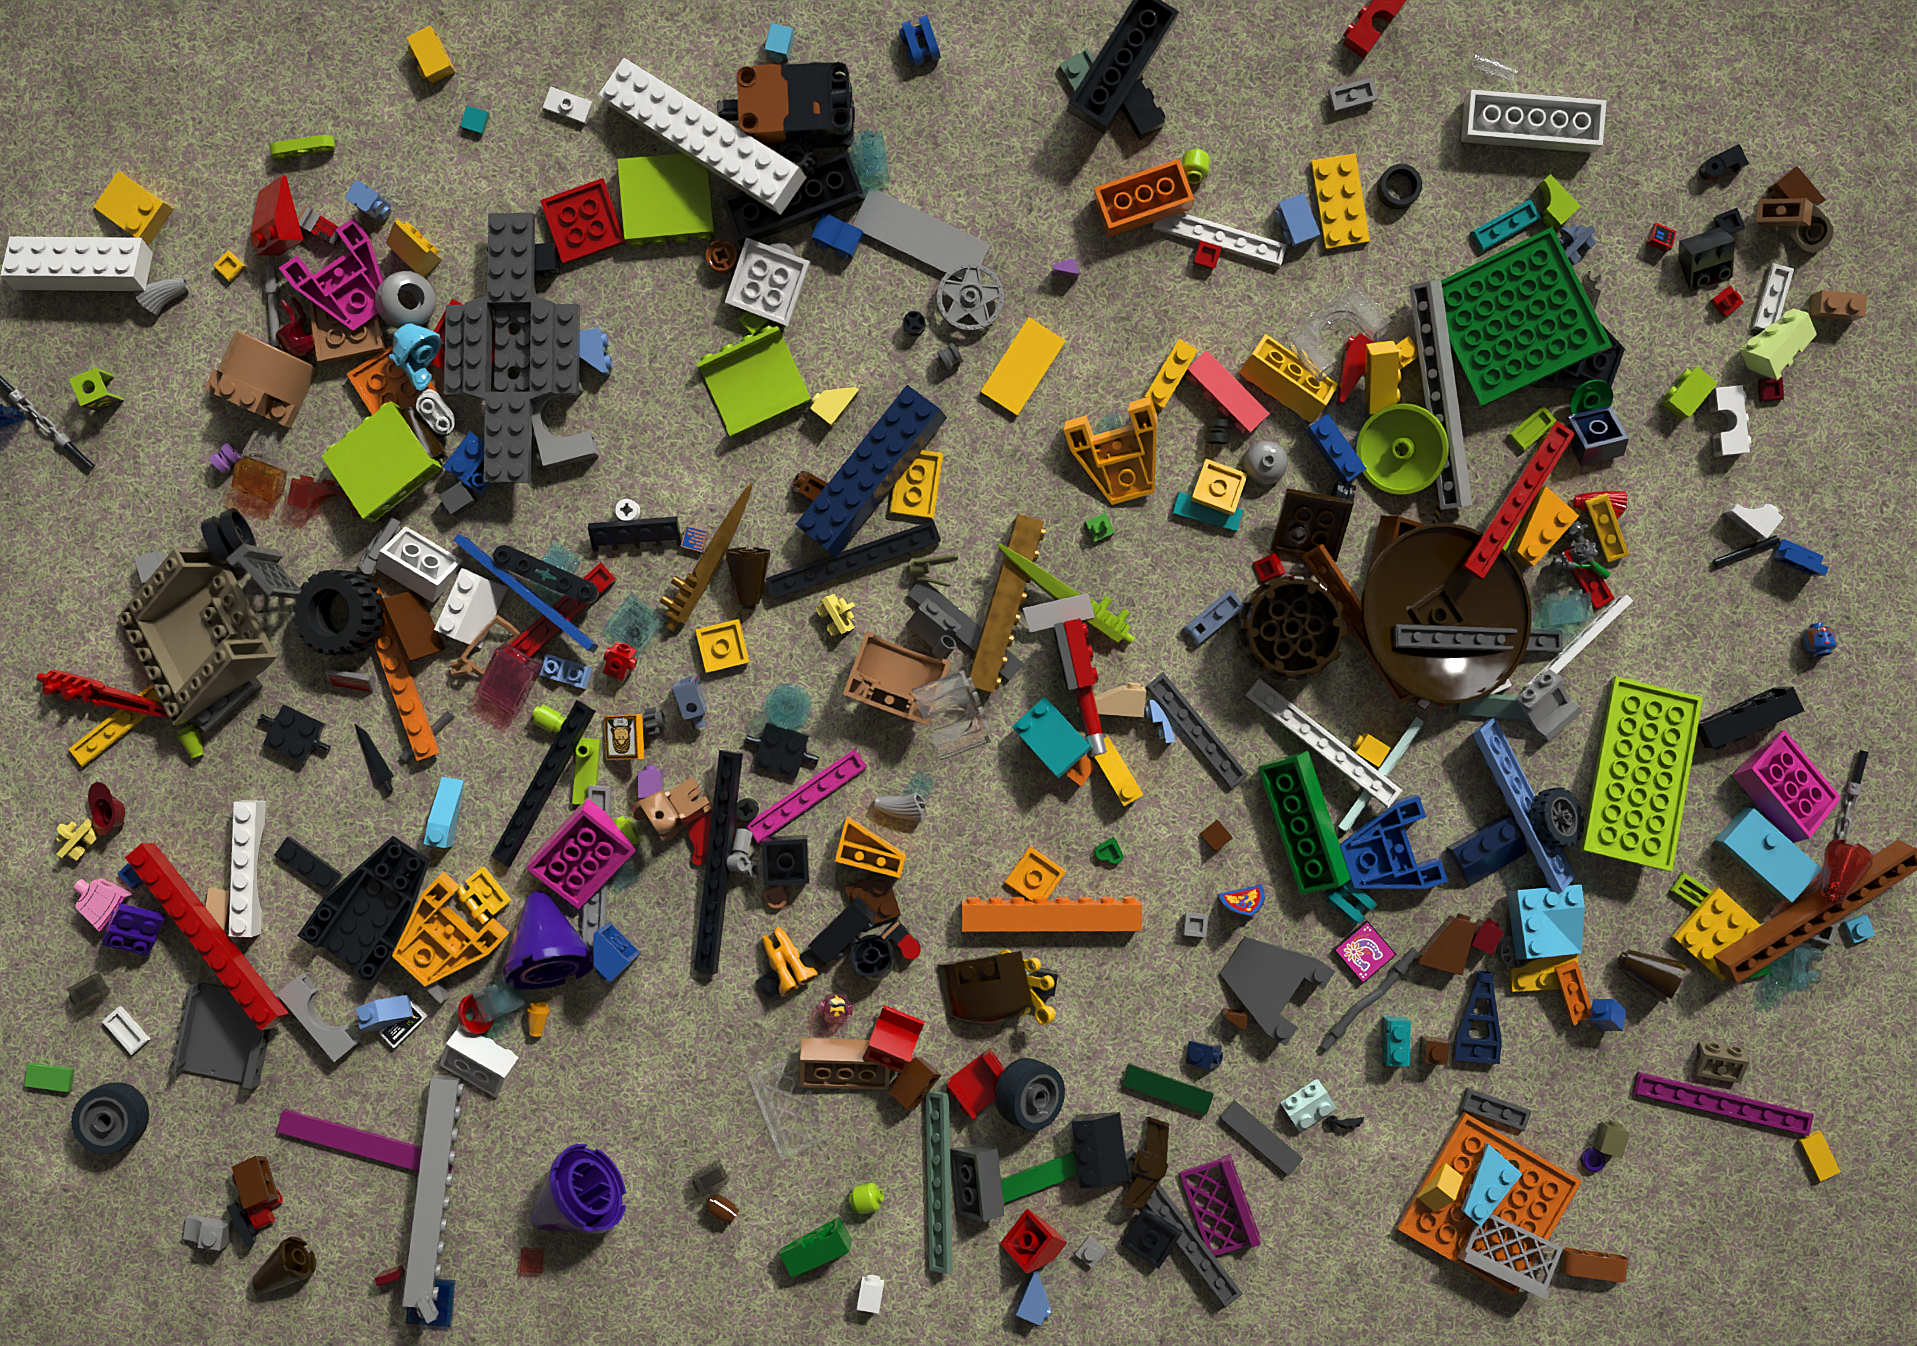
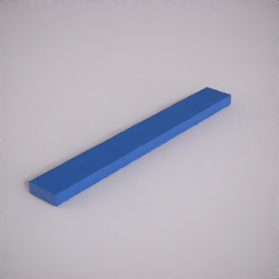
(526, 593)

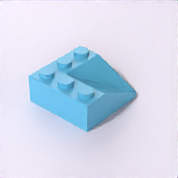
(1547, 921)

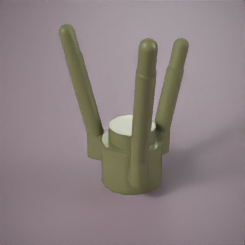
(921, 566)

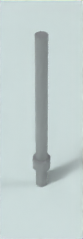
(272, 290)

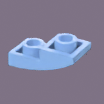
(566, 671)
(1156, 714)

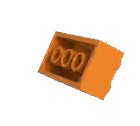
(1143, 198)

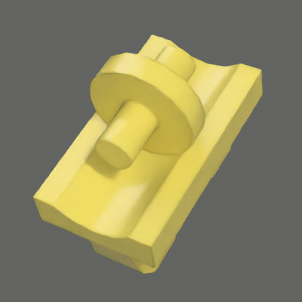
(839, 612)
(71, 847)

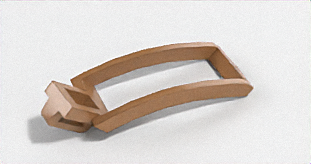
(470, 666)

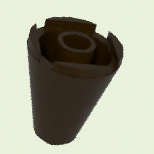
(424, 434)
(748, 573)
(1653, 973)
(285, 1266)

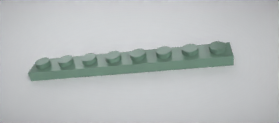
(939, 1182)

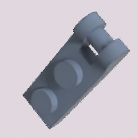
(1214, 616)

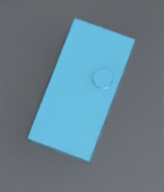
(1768, 854)

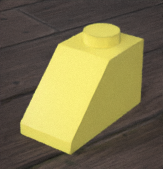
(833, 403)

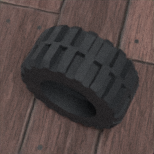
(314, 612)

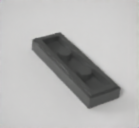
(1495, 1109)

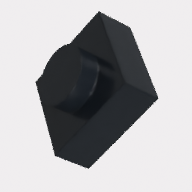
(1730, 221)

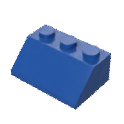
(612, 952)

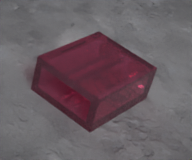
(508, 679)

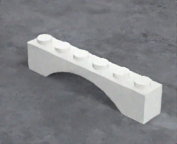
(244, 899)

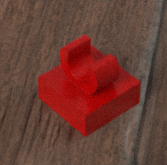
(1727, 301)

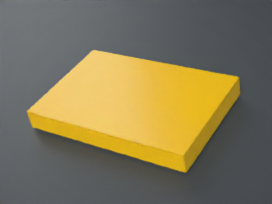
(918, 486)

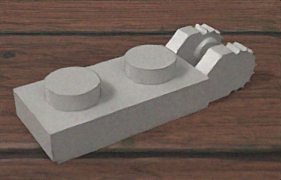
(387, 530)

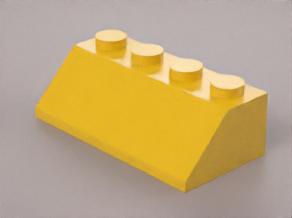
(1287, 379)

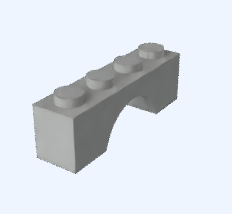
(300, 999)

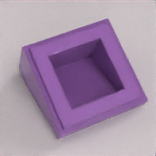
(1066, 268)

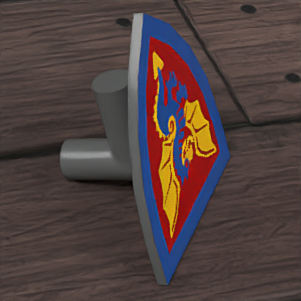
(1244, 901)

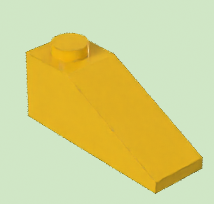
(1118, 774)

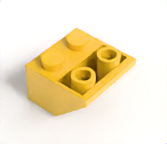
(413, 248)

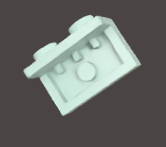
(1308, 1105)

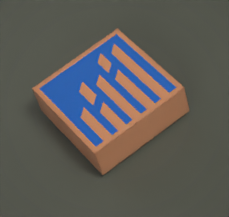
(694, 538)

